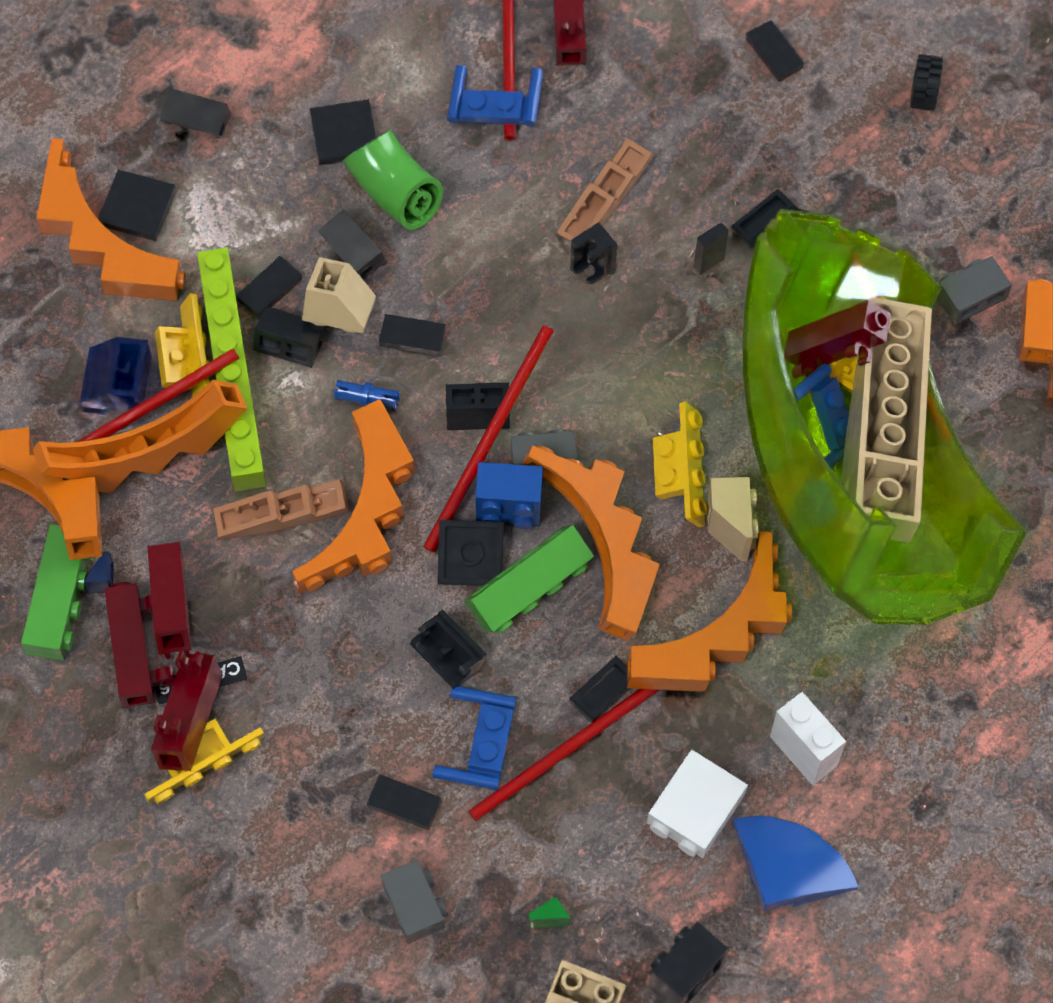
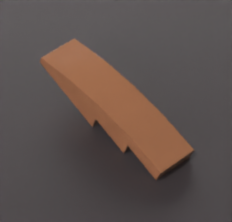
(607, 191)
(280, 511)

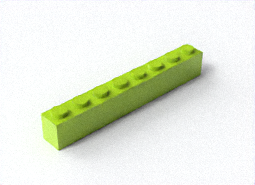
(226, 334)

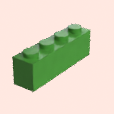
(528, 579)
(54, 600)

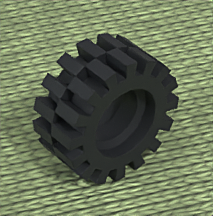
(926, 82)

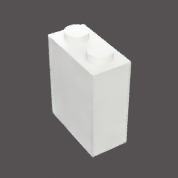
(807, 738)
(696, 804)

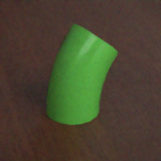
(395, 181)

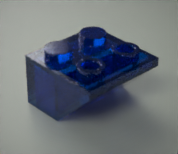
(116, 374)

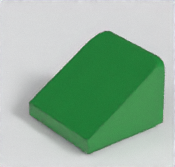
(549, 915)

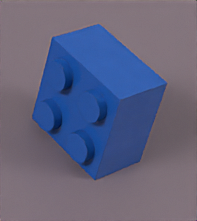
(509, 494)

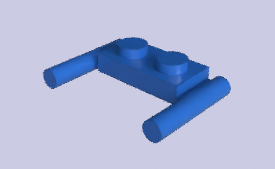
(494, 106)
(829, 407)
(489, 739)

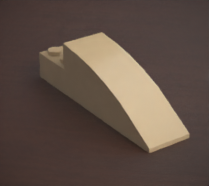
(889, 420)

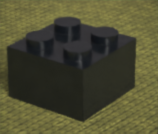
(688, 965)

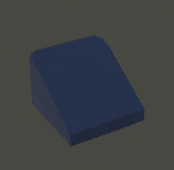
(101, 574)

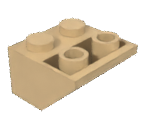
(337, 297)
(732, 514)
(580, 985)

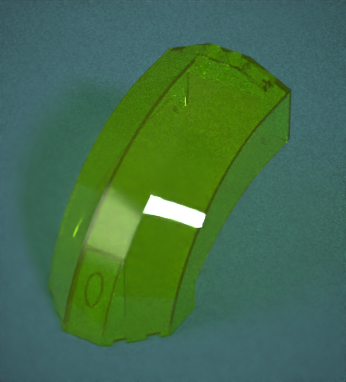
(965, 536)

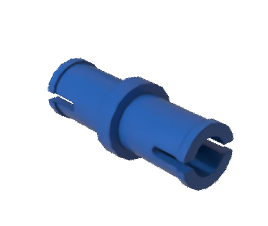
(366, 394)

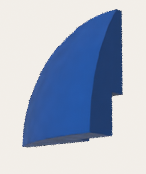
(790, 862)

